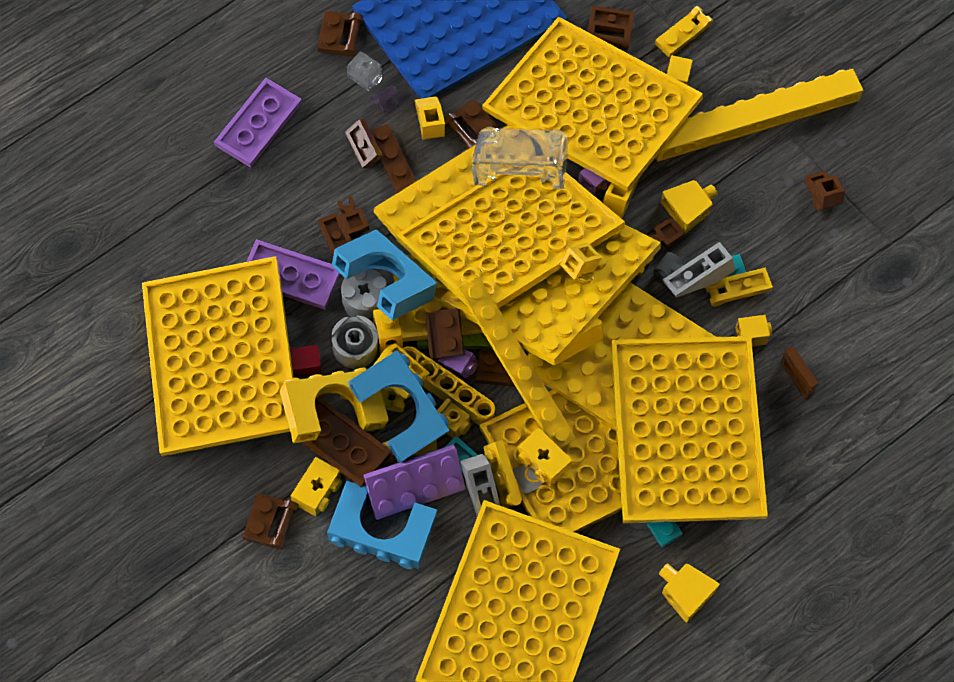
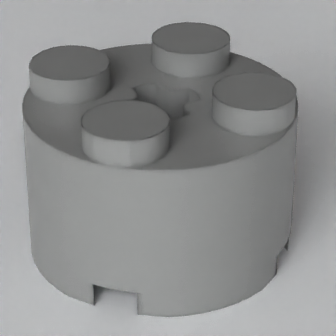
(362, 293)
(364, 338)

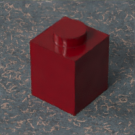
(305, 361)

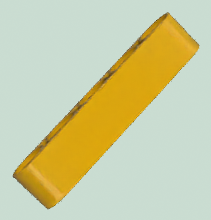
(458, 389)

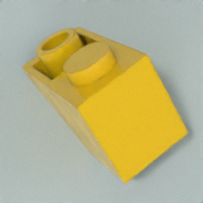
(430, 117)

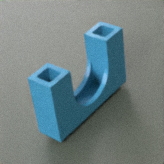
(377, 252)
(394, 372)
(405, 548)

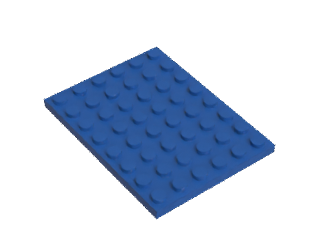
(452, 40)

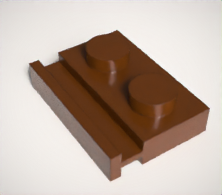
(444, 333)
(491, 370)
(799, 372)

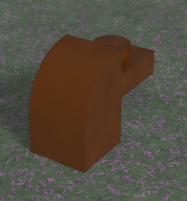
(825, 190)

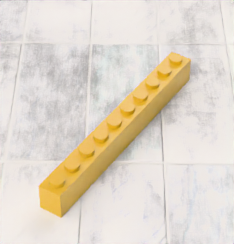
(763, 112)

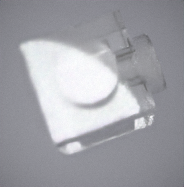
(364, 71)

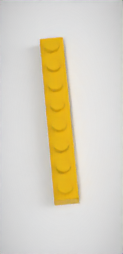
(516, 362)

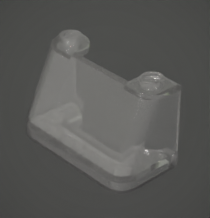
(520, 153)

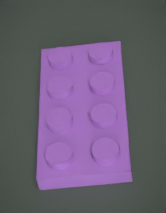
(258, 122)
(300, 275)
(415, 481)

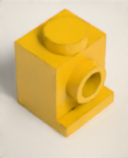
(580, 260)
(460, 424)

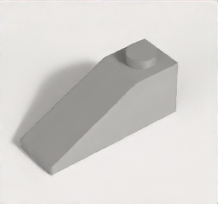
(701, 271)
(479, 481)

